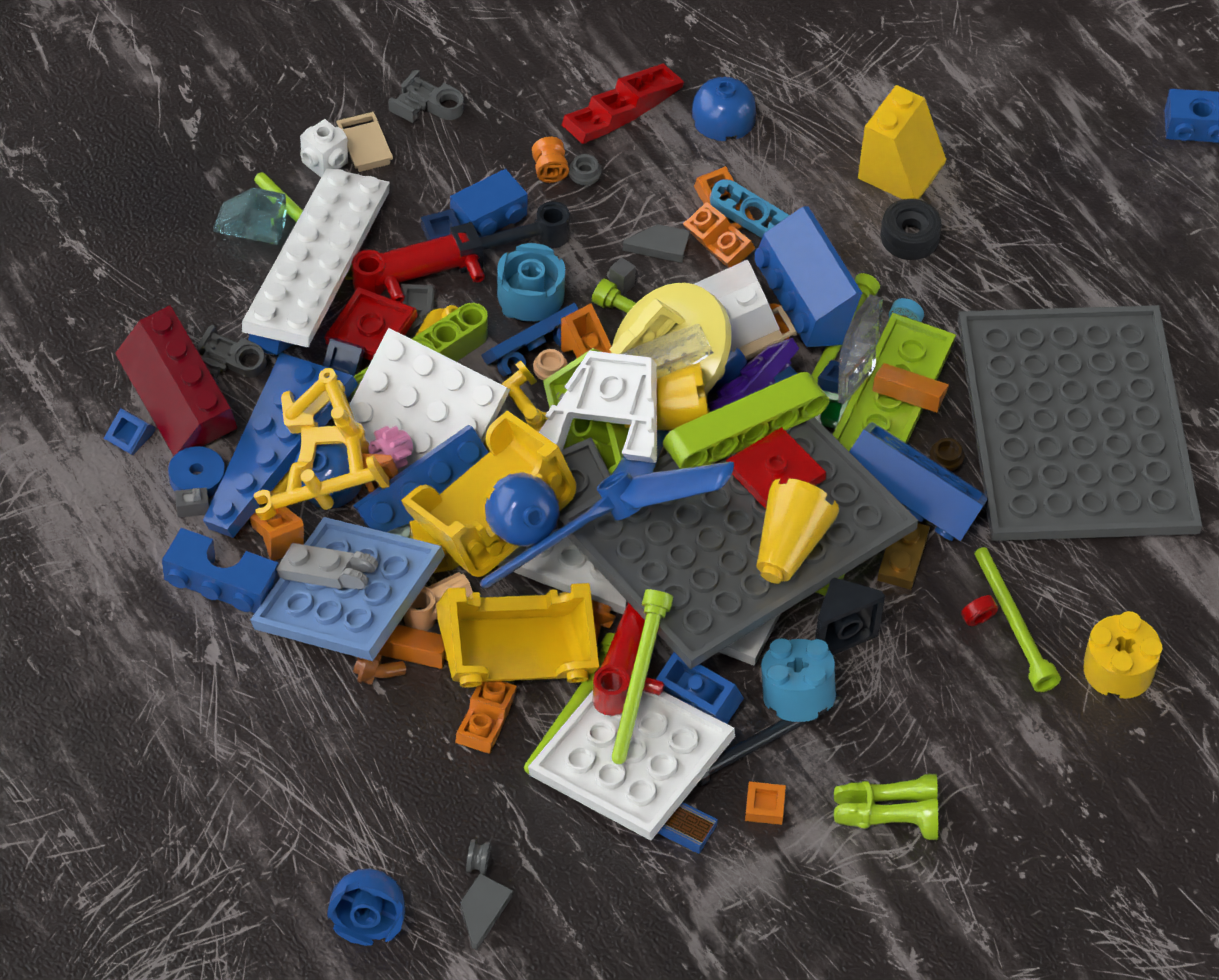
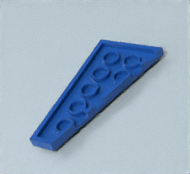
(266, 444)

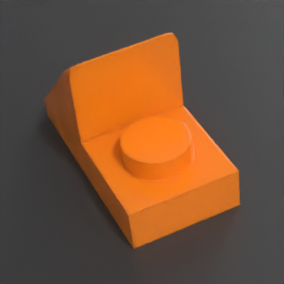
(583, 331)
(279, 531)

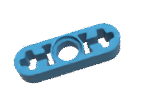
(738, 192)

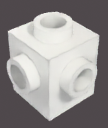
(324, 147)

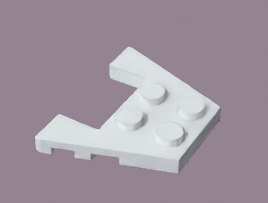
(612, 391)

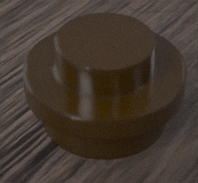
(947, 453)

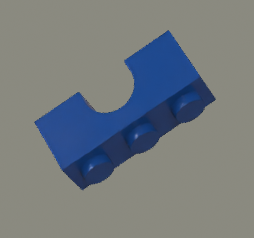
(191, 566)

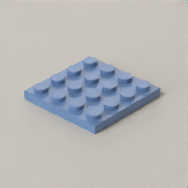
(350, 618)

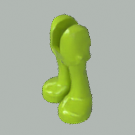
(859, 808)

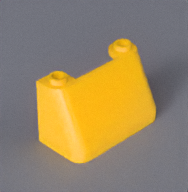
(458, 513)
(518, 636)

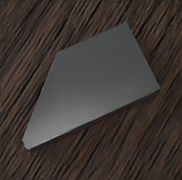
(659, 242)
(422, 299)
(483, 907)

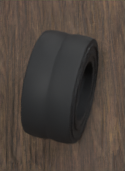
(910, 245)

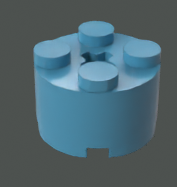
(530, 282)
(798, 678)

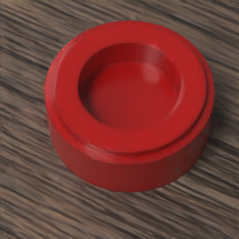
(979, 610)

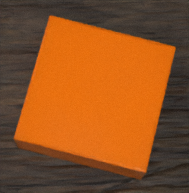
(765, 803)

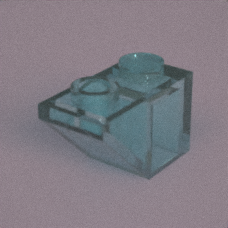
(253, 215)

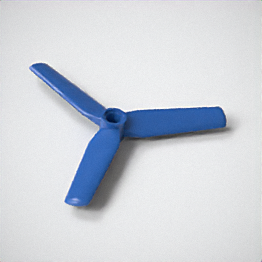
(625, 493)

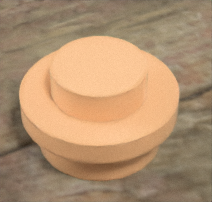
(548, 363)

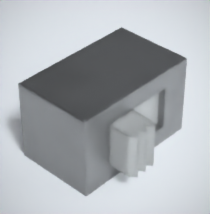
(623, 275)
(191, 502)

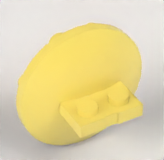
(674, 309)

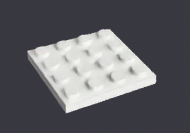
(423, 395)
(664, 761)

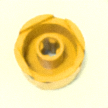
(1122, 655)

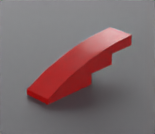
(629, 100)

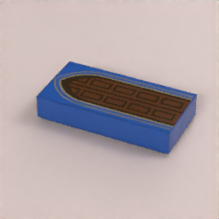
(689, 827)

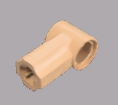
(428, 598)

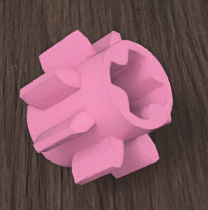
(394, 443)

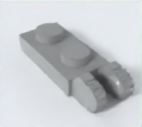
(326, 567)

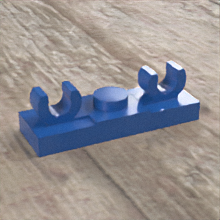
(530, 337)

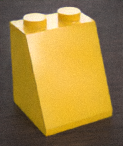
(901, 146)

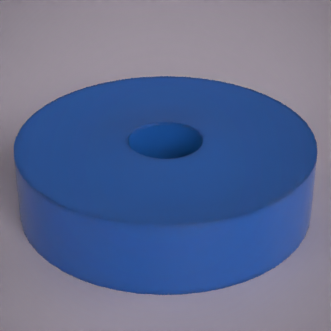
(194, 460)

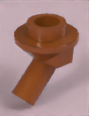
(369, 670)

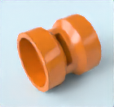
(550, 160)

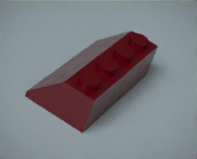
(174, 382)

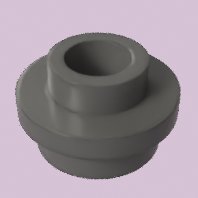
(585, 169)

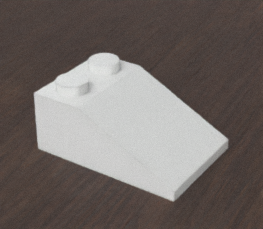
(744, 303)

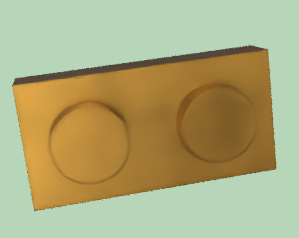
(903, 558)

